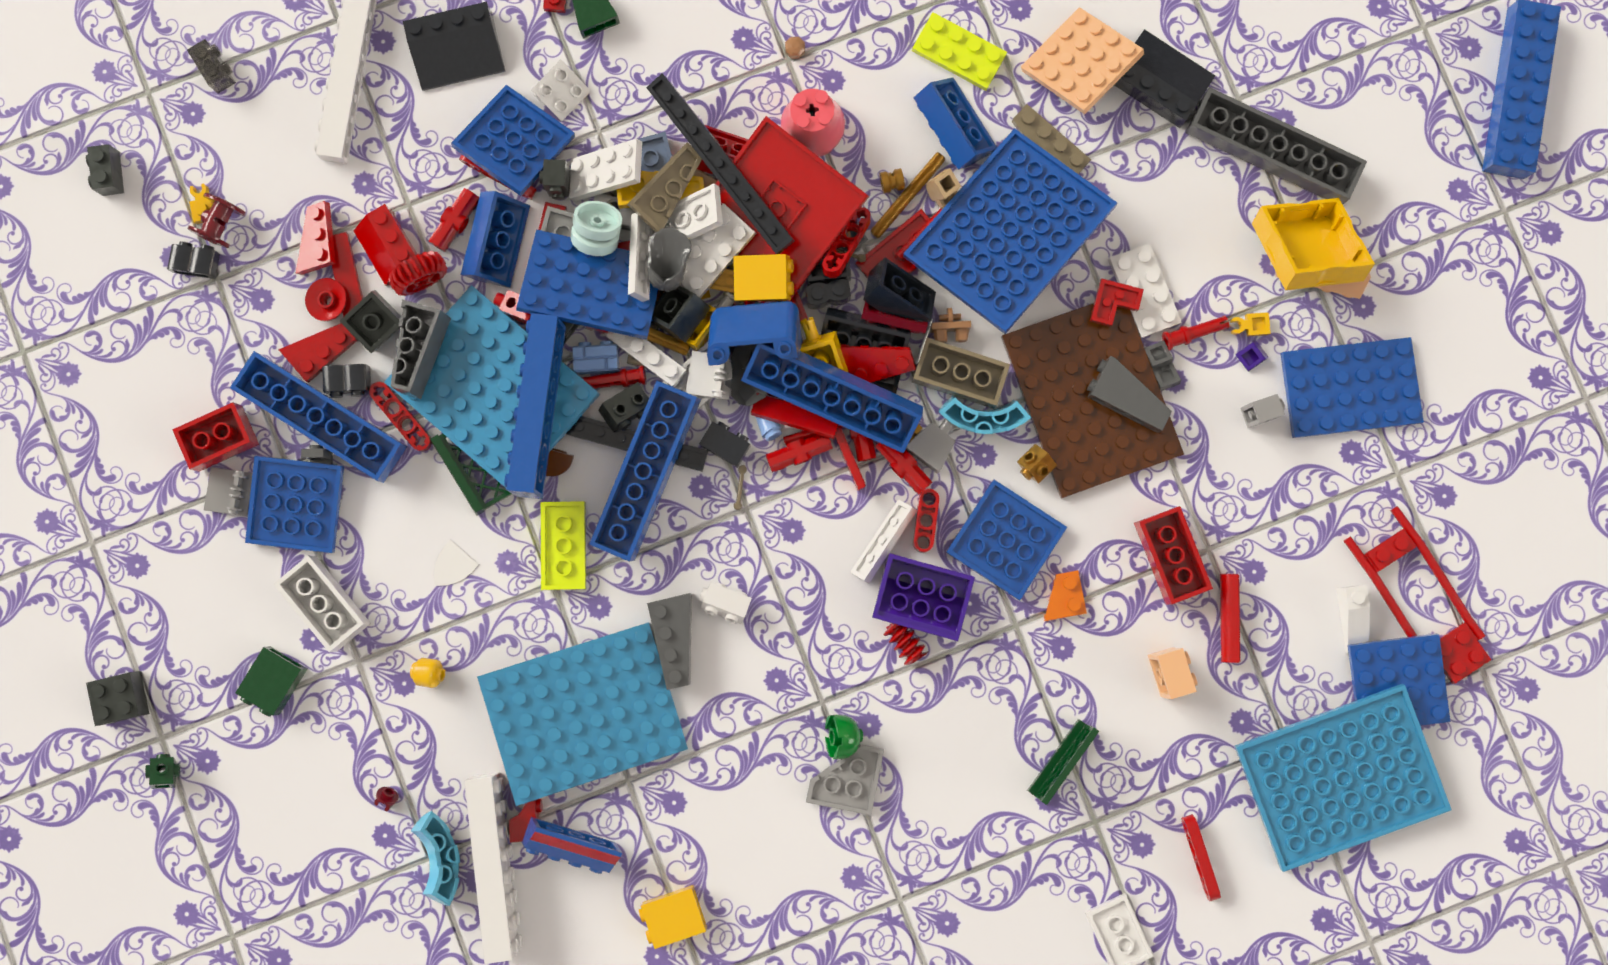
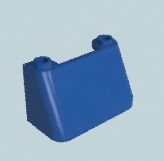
(754, 324)

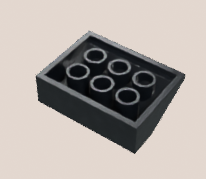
(454, 46)
(1165, 80)
(856, 332)

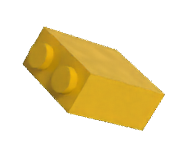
(763, 278)
(672, 917)

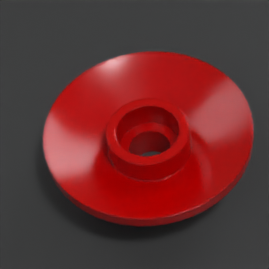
(317, 298)

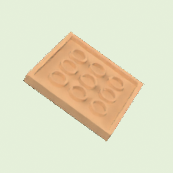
(1082, 60)

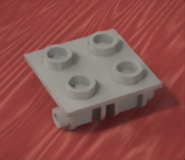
(228, 491)

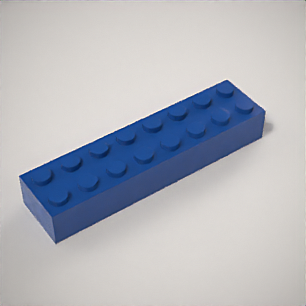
(1521, 89)
(835, 395)
(536, 406)
(318, 417)
(645, 471)

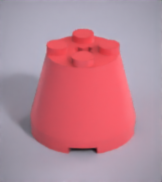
(816, 132)

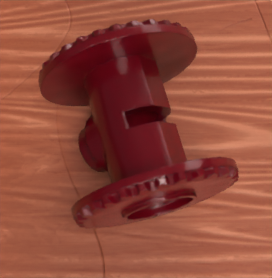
(215, 220)

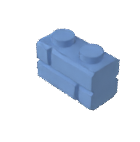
(596, 358)

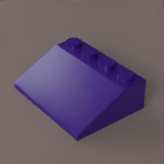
(923, 597)

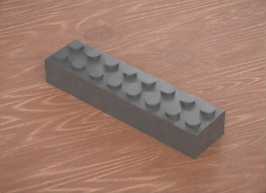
(1275, 146)

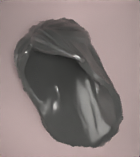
(667, 258)

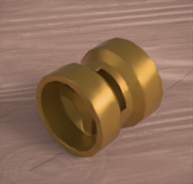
(892, 181)

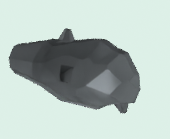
(740, 391)

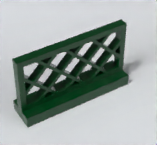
(463, 479)
(1062, 761)

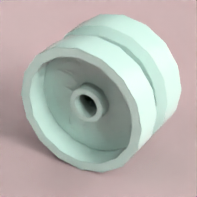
(596, 228)

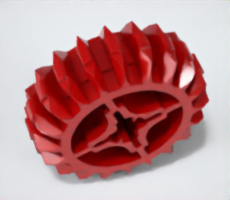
(417, 273)

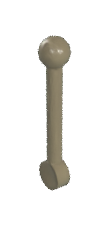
(861, 257)
(742, 470)

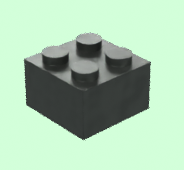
(679, 313)
(372, 321)
(117, 698)

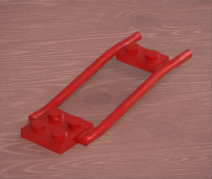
(1460, 646)

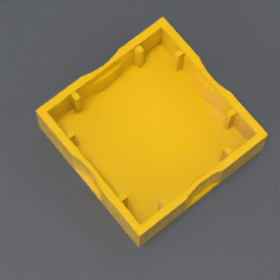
(1312, 244)

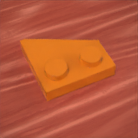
(1065, 597)

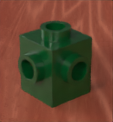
(163, 779)

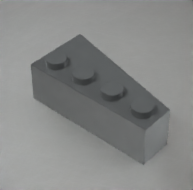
(417, 347)
(672, 632)

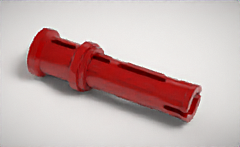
(1186, 335)
(623, 378)

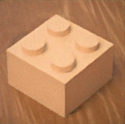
(1173, 672)

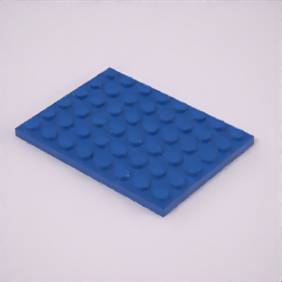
(1010, 230)

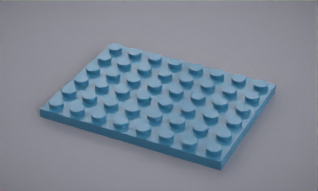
(477, 382)
(582, 713)
(1343, 777)

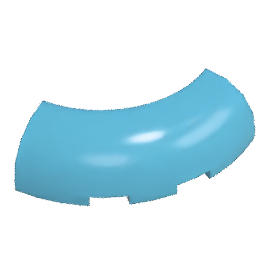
(984, 421)
(442, 855)

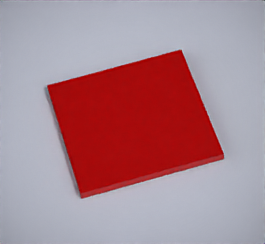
(802, 193)

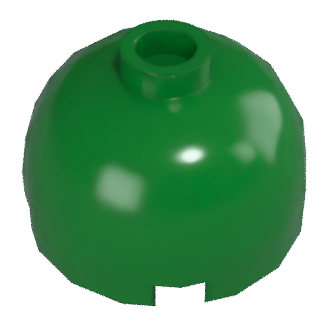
(843, 736)

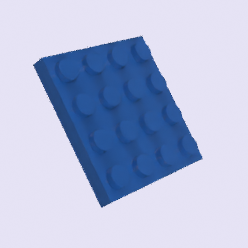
(512, 139)
(294, 504)
(1006, 539)
(1406, 661)

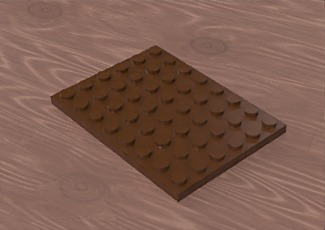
(1084, 438)

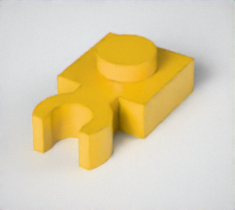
(199, 204)
(1254, 324)

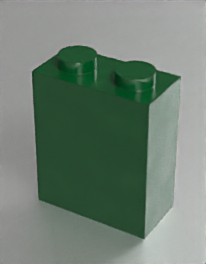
(271, 681)

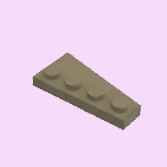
(1050, 139)
(661, 194)

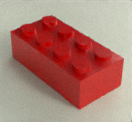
(1173, 555)

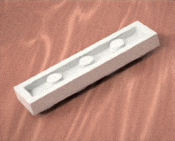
(638, 270)
(650, 357)
(883, 541)

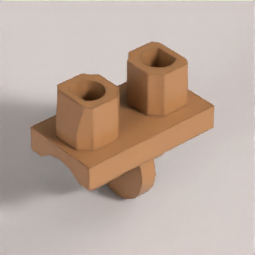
(960, 328)

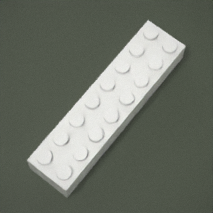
(492, 867)

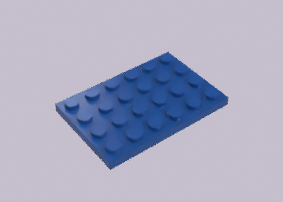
(583, 287)
(1351, 387)

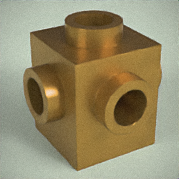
(1036, 464)

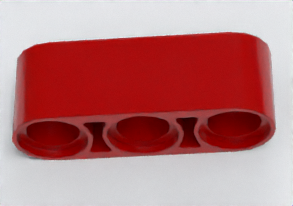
(932, 512)

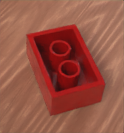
(215, 437)

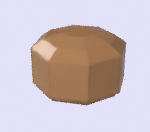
(795, 47)

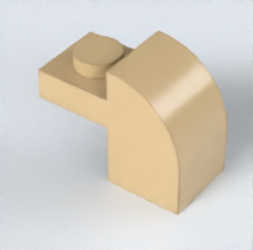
(943, 187)

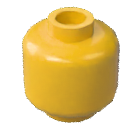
(427, 672)

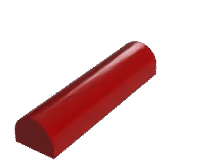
(1230, 618)

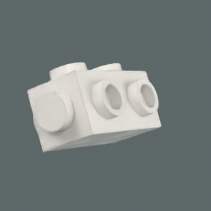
(725, 602)

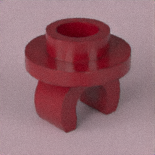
(386, 796)

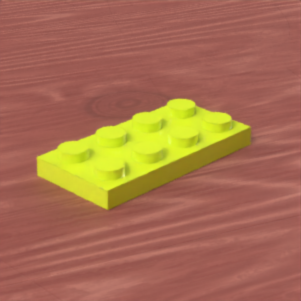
(959, 51)
(563, 545)

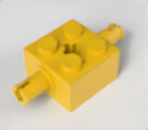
(823, 347)

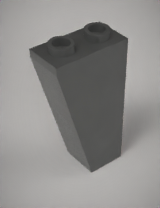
(1126, 395)

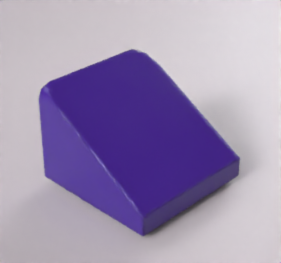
(1251, 355)

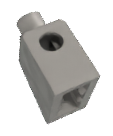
(933, 445)

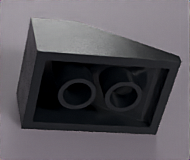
(898, 292)

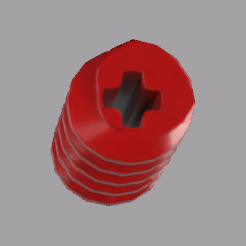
(905, 643)

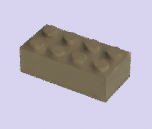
(961, 373)

